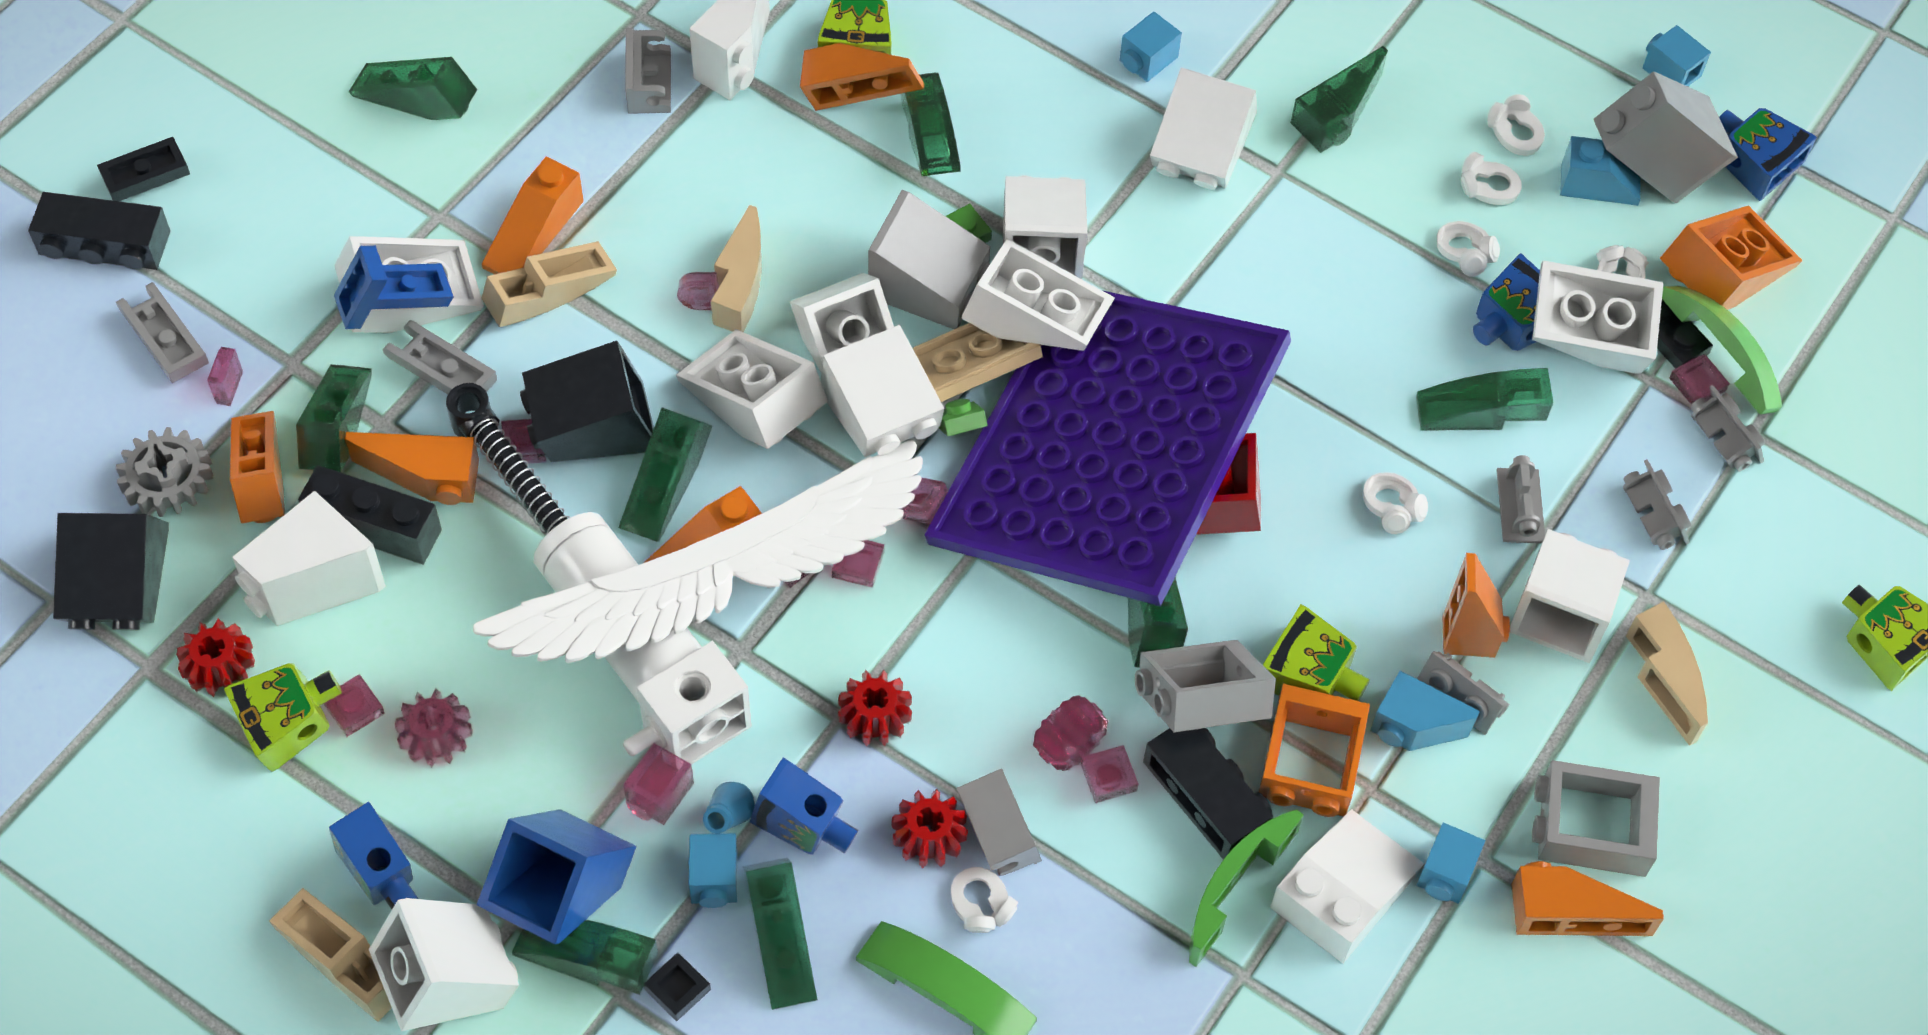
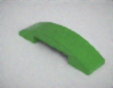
(1759, 380)
(1266, 842)
(944, 981)

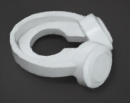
(1516, 108)
(1476, 167)
(1609, 257)
(1471, 261)
(1395, 518)
(974, 919)

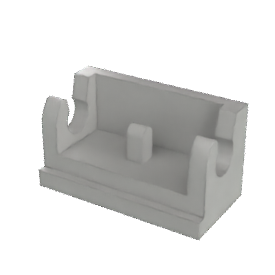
(647, 72)
(999, 823)

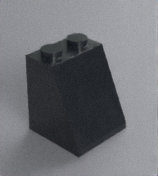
(587, 406)
(108, 569)

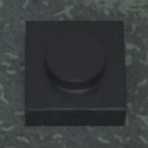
(677, 986)

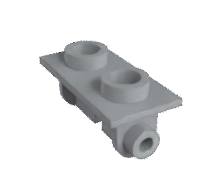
(1721, 415)
(1651, 491)
(1520, 502)
(1455, 680)

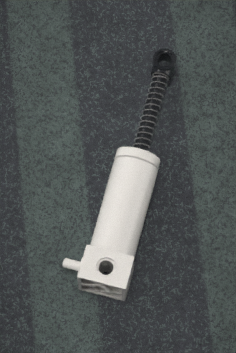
(684, 691)

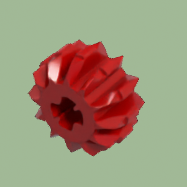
(199, 661)
(876, 720)
(915, 835)

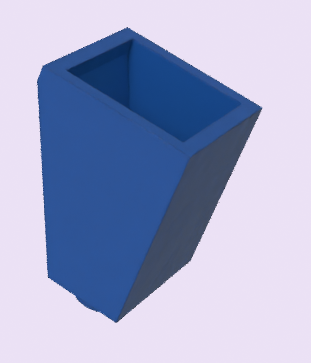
(554, 873)

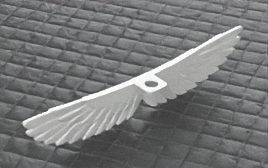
(691, 582)

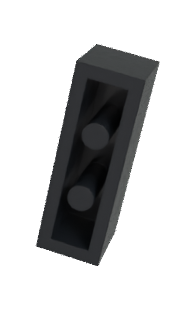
(99, 231)
(384, 516)
(1206, 787)

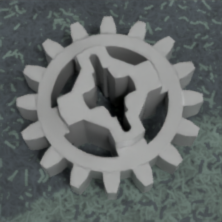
(143, 477)

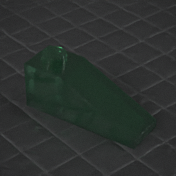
(417, 86)
(1333, 107)
(329, 415)
(664, 473)
(1156, 626)
(780, 932)

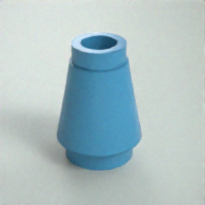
(729, 806)

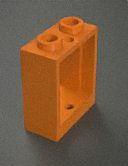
(1323, 713)

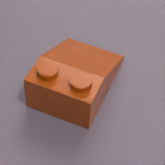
(1729, 256)

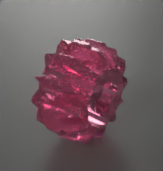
(450, 732)
(1070, 733)

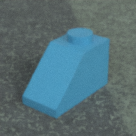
(1596, 174)
(1421, 716)

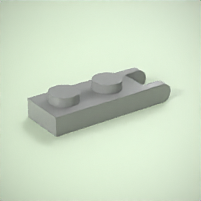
(164, 335)
(439, 361)

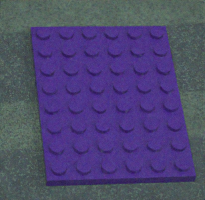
(1112, 450)

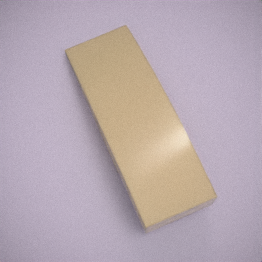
(738, 274)
(546, 282)
(1670, 670)
(334, 950)

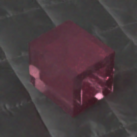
(658, 785)

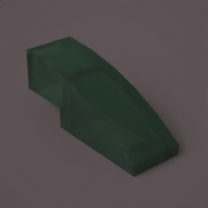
(931, 127)
(1486, 401)
(594, 955)

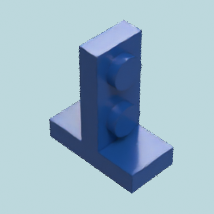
(379, 286)

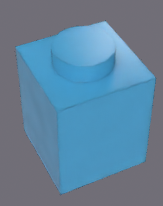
(1150, 46)
(1676, 56)
(1450, 863)
(713, 869)

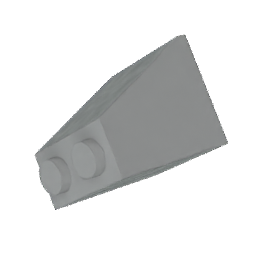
(1666, 135)
(926, 261)

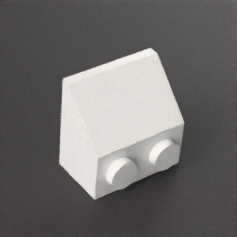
(841, 315)

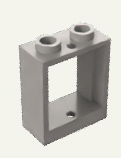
(1205, 685)
(1592, 853)

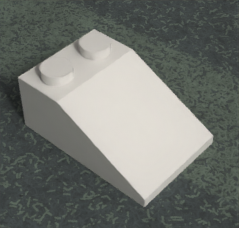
(728, 44)
(396, 251)
(1035, 301)
(1598, 316)
(755, 387)
(1345, 885)

